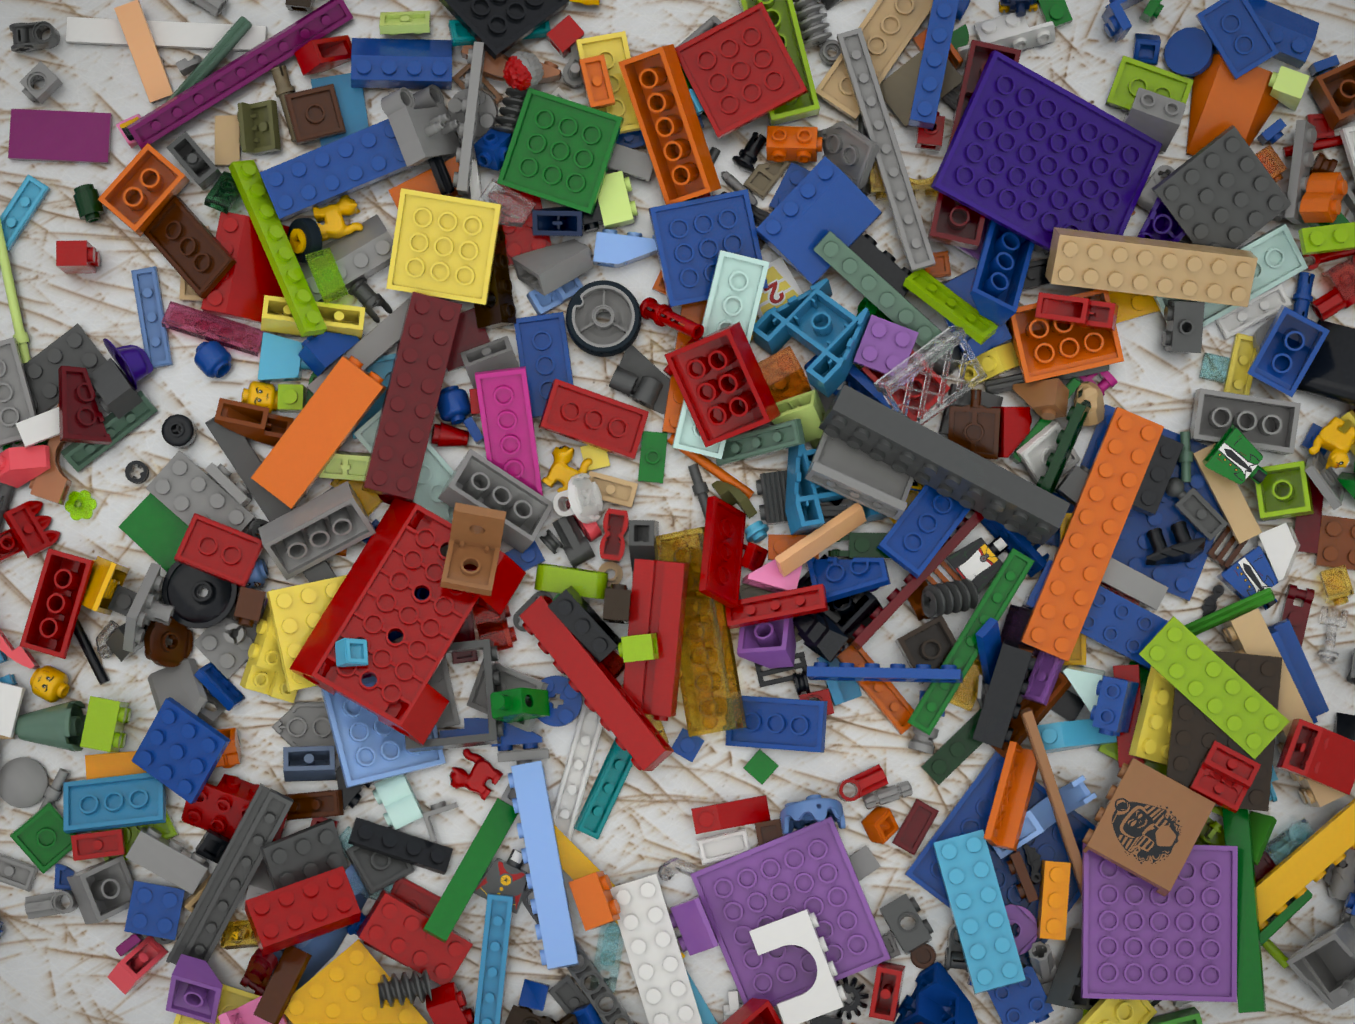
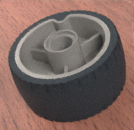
(606, 338)

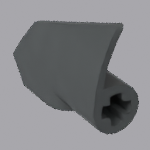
(641, 380)

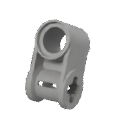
(1147, 195)

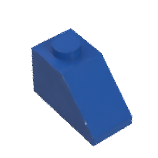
(325, 349)

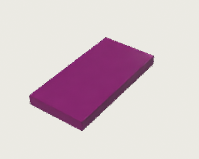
(60, 136)

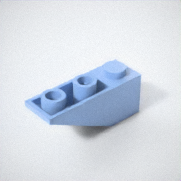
(621, 250)

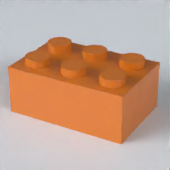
(143, 189)

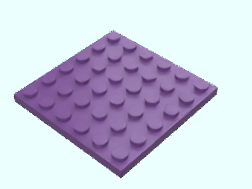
(778, 880)
(1156, 944)

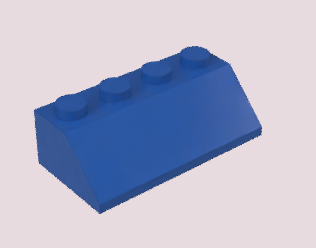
(1288, 30)
(401, 63)
(1000, 273)

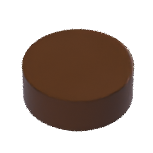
(923, 956)

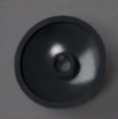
(183, 589)

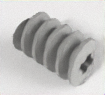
(811, 22)

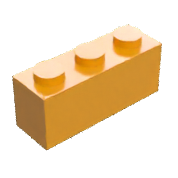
(1053, 900)

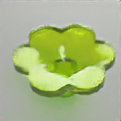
(85, 509)

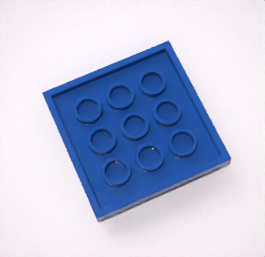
(690, 240)

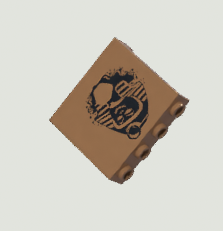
(1148, 825)

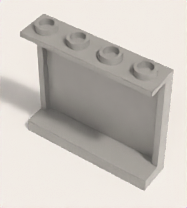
(859, 477)

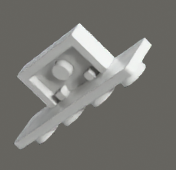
(1012, 33)

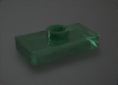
(223, 194)

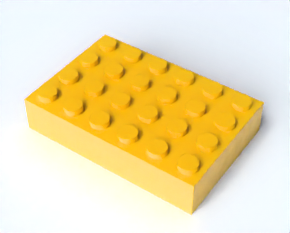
(348, 994)

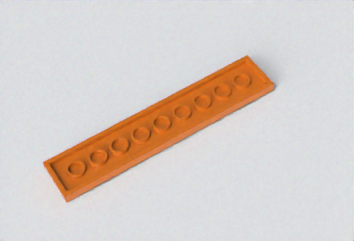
(1092, 534)

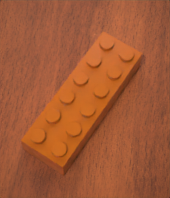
(669, 124)

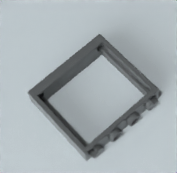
(492, 680)

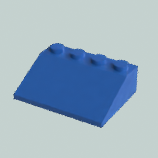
(816, 205)

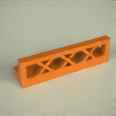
(1011, 798)

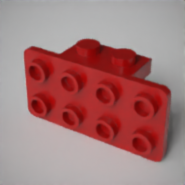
(223, 806)

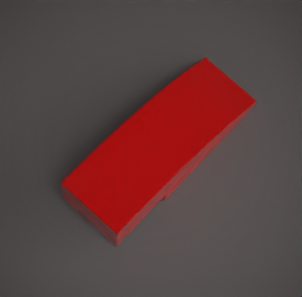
(1077, 311)

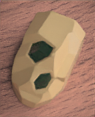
(1092, 397)

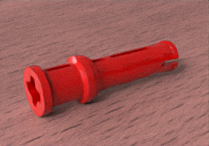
(690, 329)

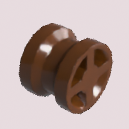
(1323, 164)

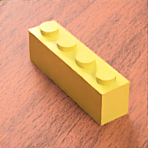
(337, 317)

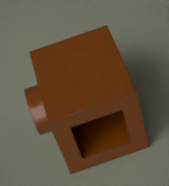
(249, 606)

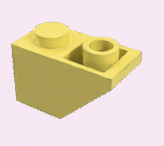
(994, 362)

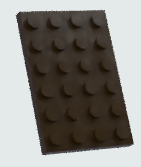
(1194, 732)

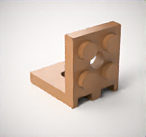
(476, 541)

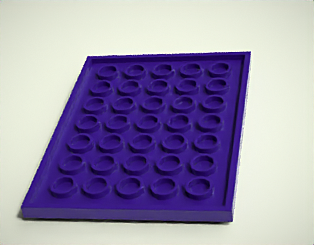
(1043, 157)

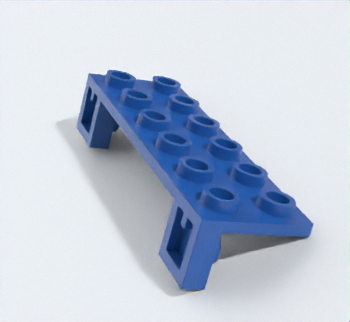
(1113, 621)

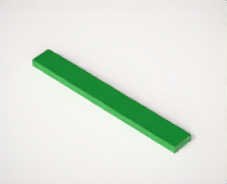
(965, 648)
(1249, 958)

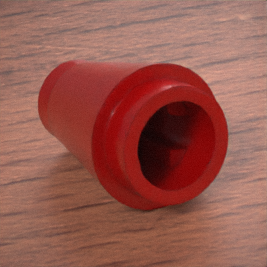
(448, 436)

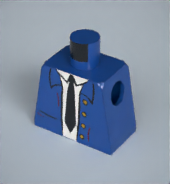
(1250, 575)

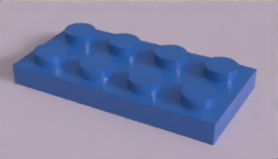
(545, 353)
(922, 530)
(781, 724)

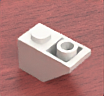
(1281, 548)

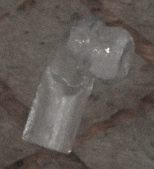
(102, 648)
(674, 867)

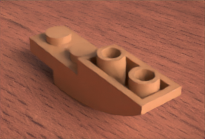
(494, 68)

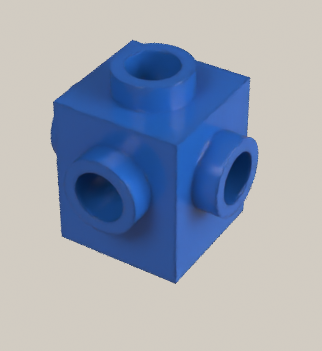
(492, 149)

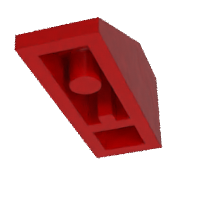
(730, 814)

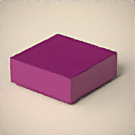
(129, 944)

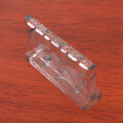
(923, 359)

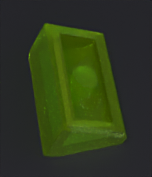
(326, 275)

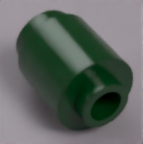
(87, 203)

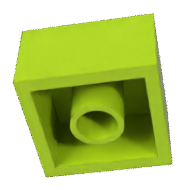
(1284, 492)
(105, 724)

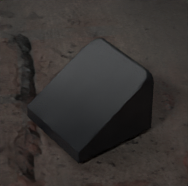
(1345, 725)

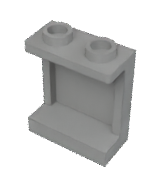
(1155, 116)

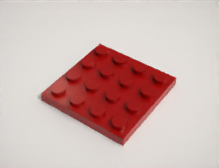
(740, 70)

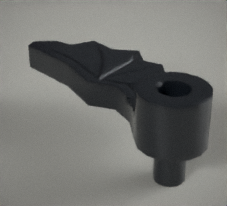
(1210, 602)
(1034, 862)

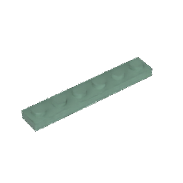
(875, 288)

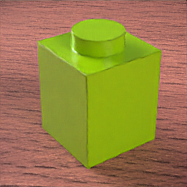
(291, 398)
(638, 647)

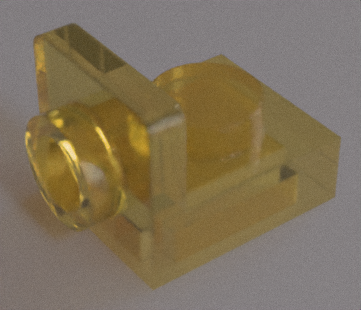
(1337, 585)

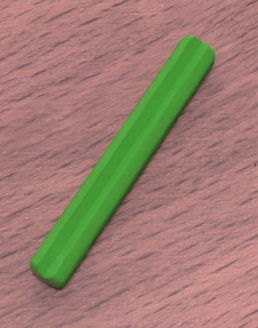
(1231, 611)

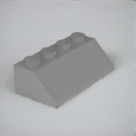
(357, 254)
(488, 486)
(316, 530)

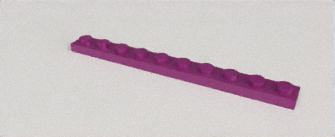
(239, 72)

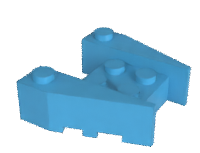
(819, 326)
(804, 496)

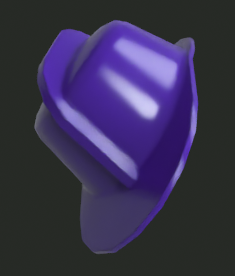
(131, 360)

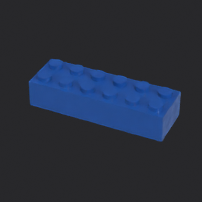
(334, 170)

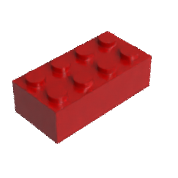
(302, 911)
(399, 932)

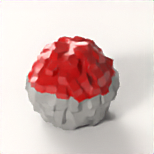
(523, 71)

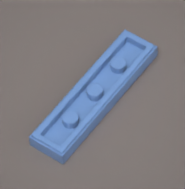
(150, 315)

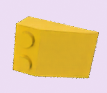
(102, 584)

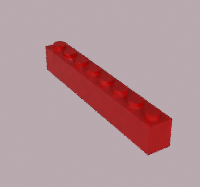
(598, 687)

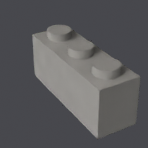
(168, 859)

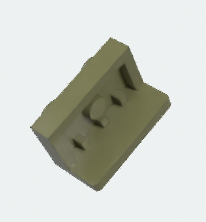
(259, 127)

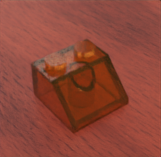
(784, 375)

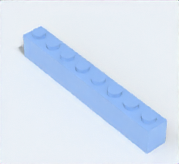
(544, 865)

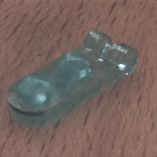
(608, 954)

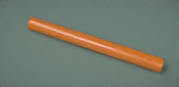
(715, 470)

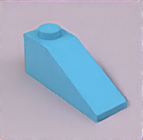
(1072, 735)

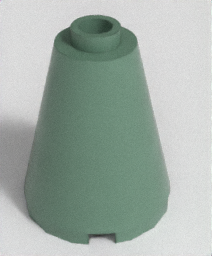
(54, 726)

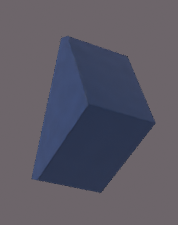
(557, 221)

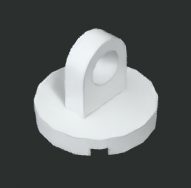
(583, 497)

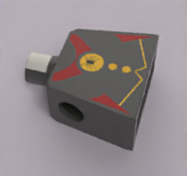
(505, 879)

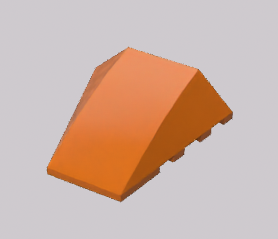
(1224, 102)

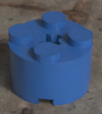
(572, 704)

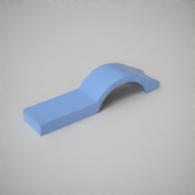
(1042, 817)

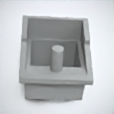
(1329, 965)

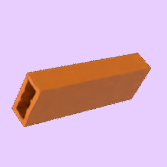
(319, 431)

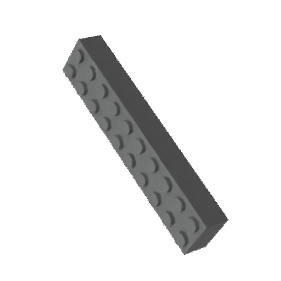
(944, 465)

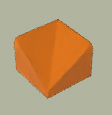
(880, 825)

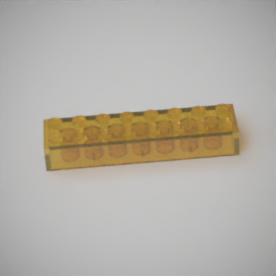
(707, 657)

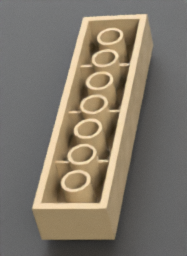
(1150, 267)
(1251, 636)

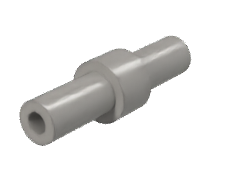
(54, 791)

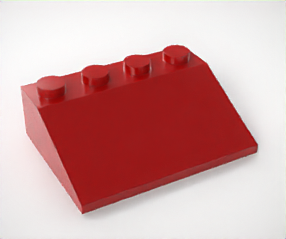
(244, 286)
(722, 384)

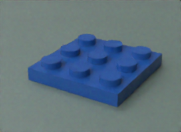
(180, 750)

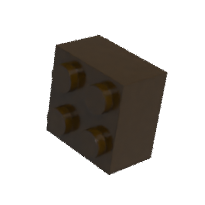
(927, 644)

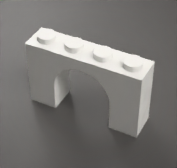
(801, 931)

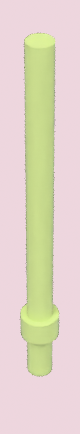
(20, 334)

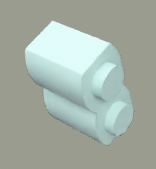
(398, 801)

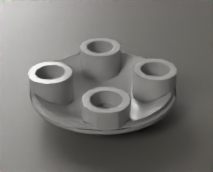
(23, 782)

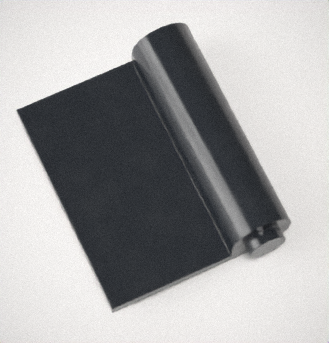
(1333, 367)

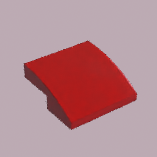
(1225, 776)

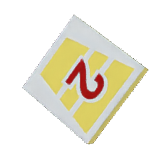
(780, 287)

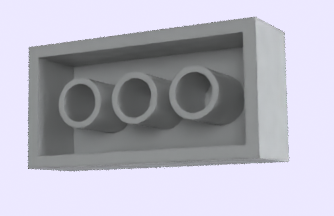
(1263, 421)

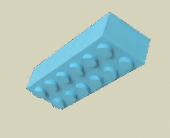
(978, 912)

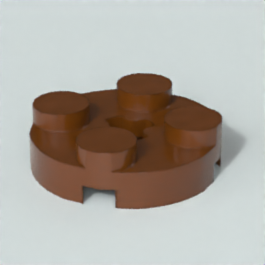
(173, 654)

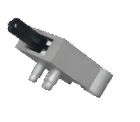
(423, 130)

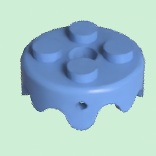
(810, 811)

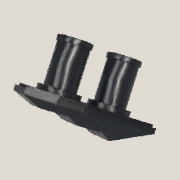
(1183, 551)
(821, 635)

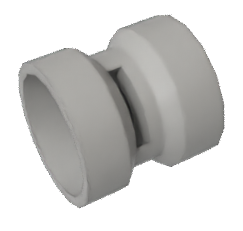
(922, 741)

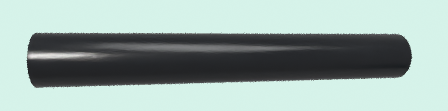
(90, 653)

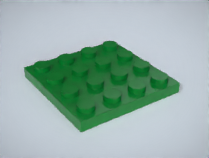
(560, 150)

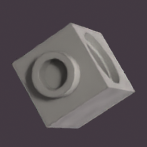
(39, 72)

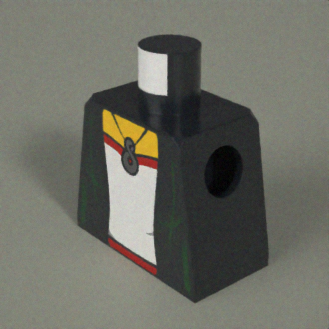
(978, 561)

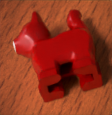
(478, 776)

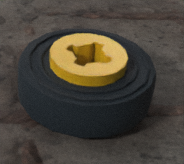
(304, 237)

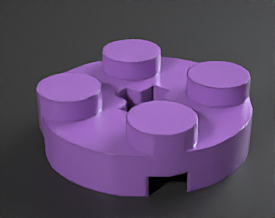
(1026, 927)

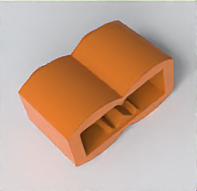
(1323, 197)

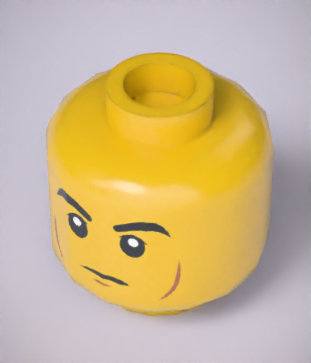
(261, 395)
(49, 683)

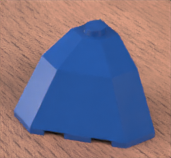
(936, 1000)

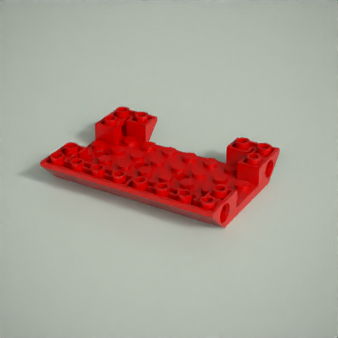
(380, 600)

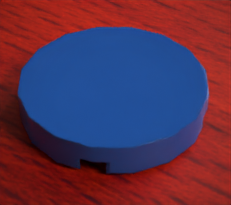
(1189, 52)

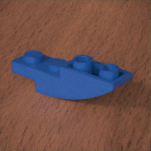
(511, 737)

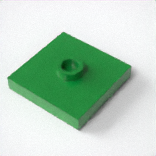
(44, 837)

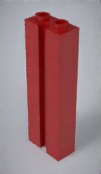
(657, 608)

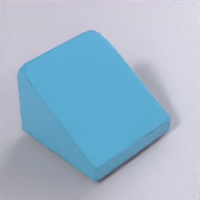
(351, 652)

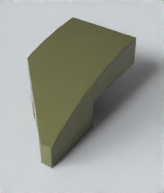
(733, 495)

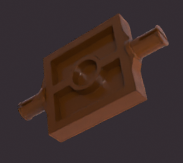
(976, 427)

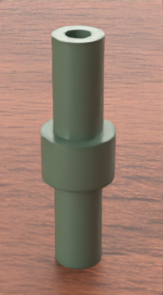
(1185, 457)

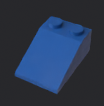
(961, 286)
(1287, 350)

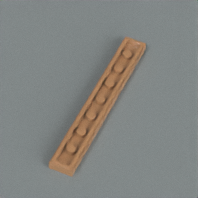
(1053, 794)

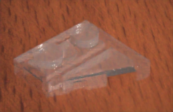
(514, 208)

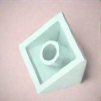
(1085, 682)

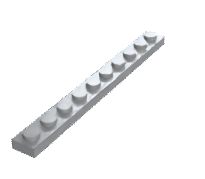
(889, 156)

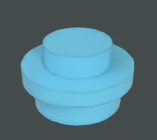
(756, 532)

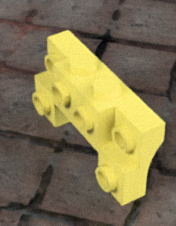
(264, 667)

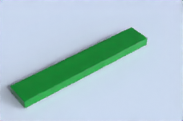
(470, 871)

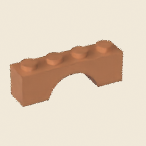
(52, 483)

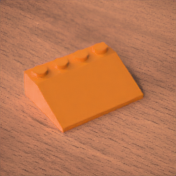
(1057, 348)

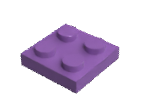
(884, 345)

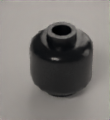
(185, 436)

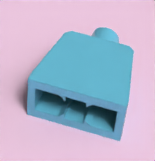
(280, 359)

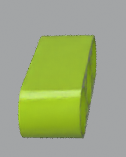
(559, 578)

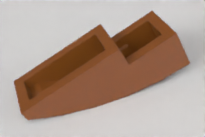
(252, 421)

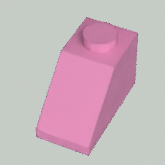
(771, 579)

